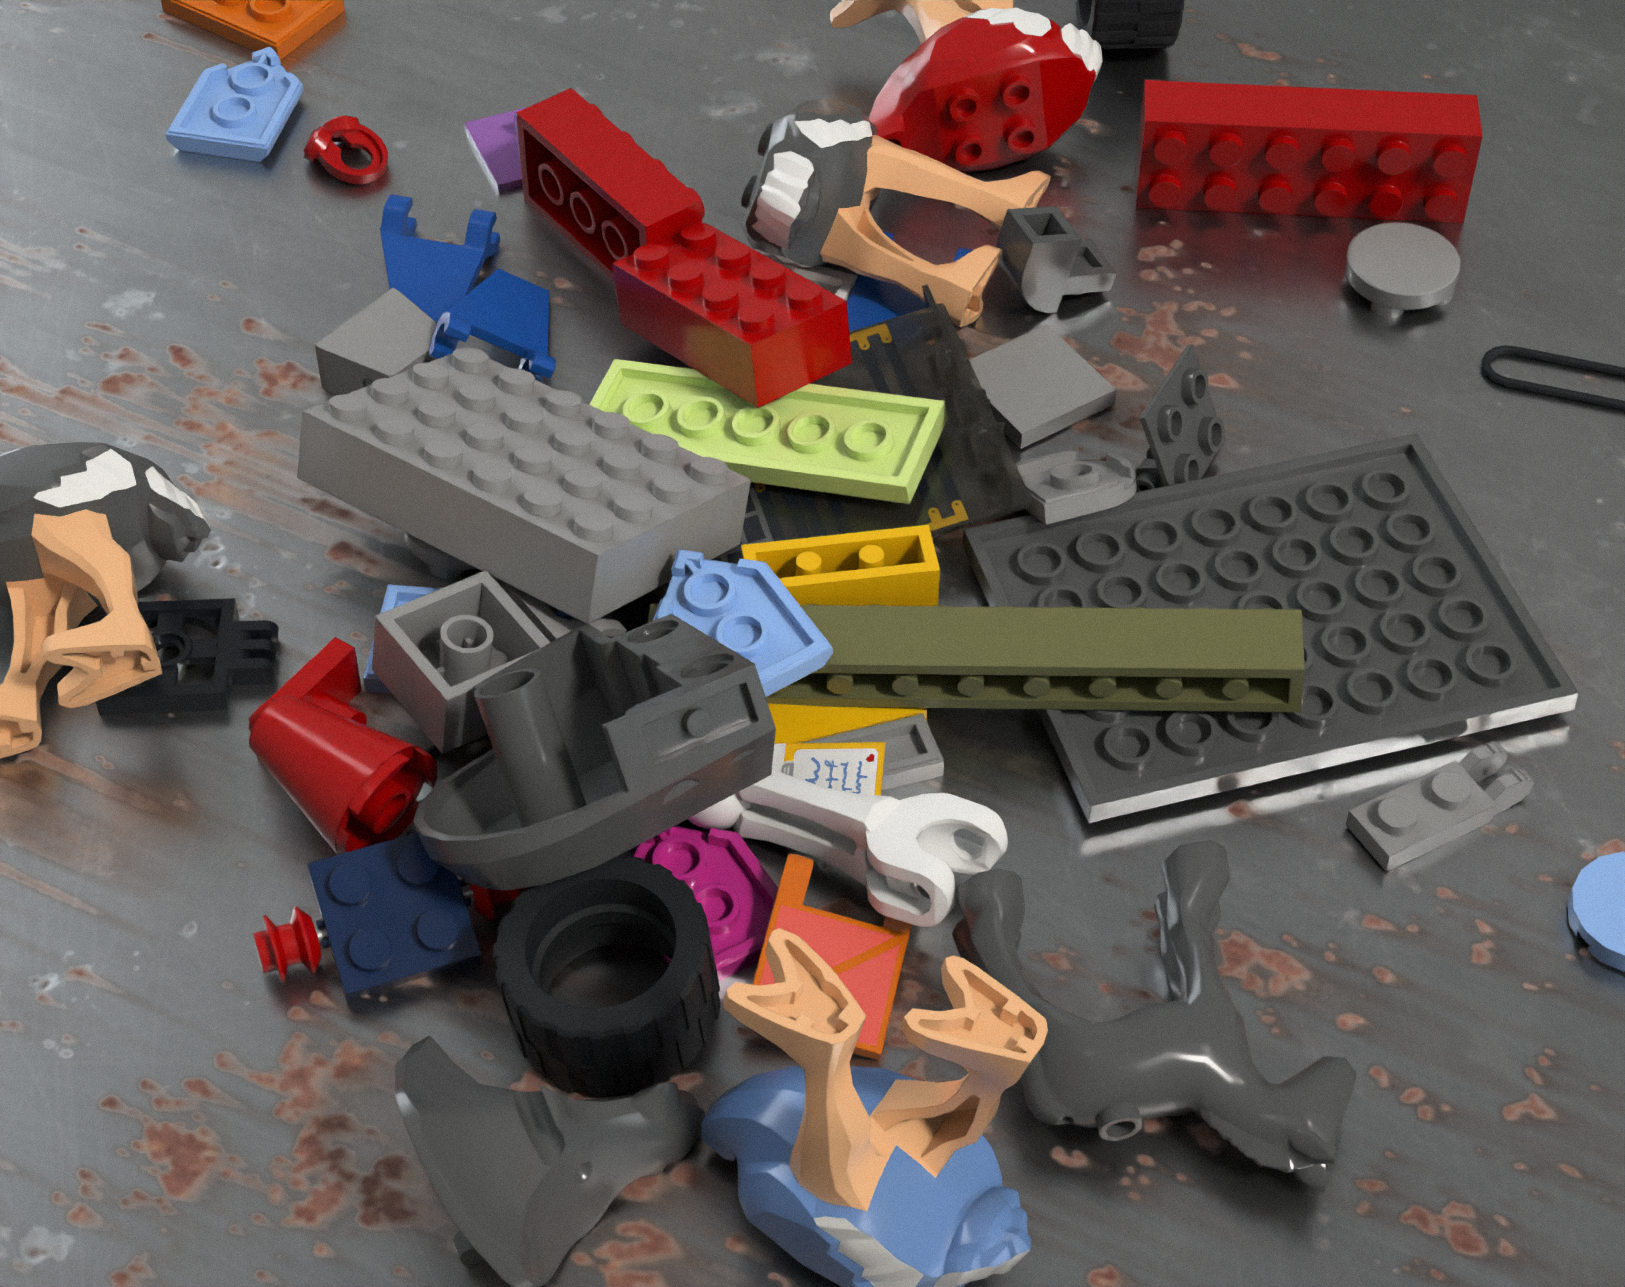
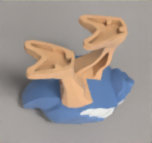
(860, 1163)

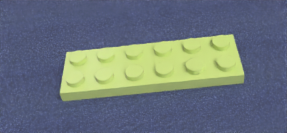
(804, 440)

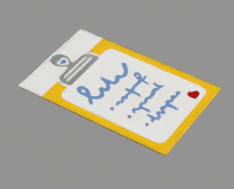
(838, 766)

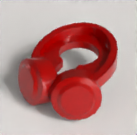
(348, 130)

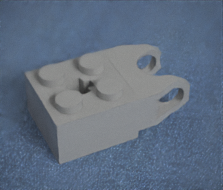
(455, 639)

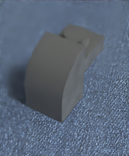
(1050, 258)

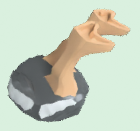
(818, 192)
(77, 540)

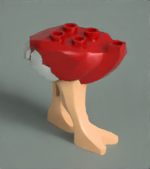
(982, 83)

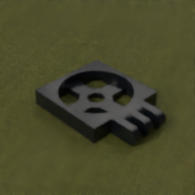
(241, 655)

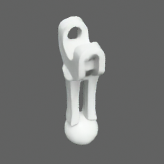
(871, 838)

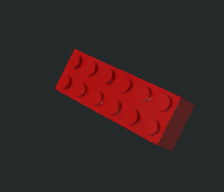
(1306, 151)

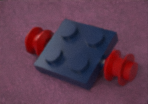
(384, 917)

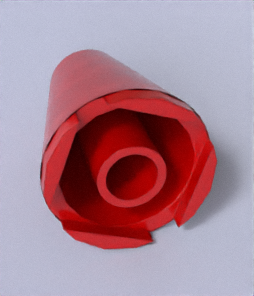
(341, 773)

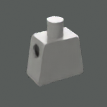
(375, 344)

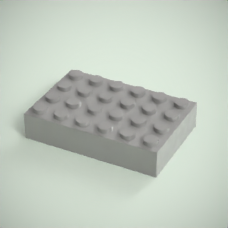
(522, 481)

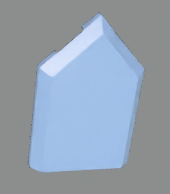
(237, 109)
(749, 614)

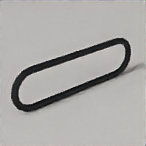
(1550, 390)

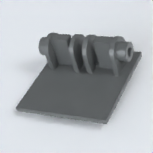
(1180, 427)

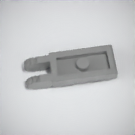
(1437, 807)

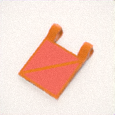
(859, 952)

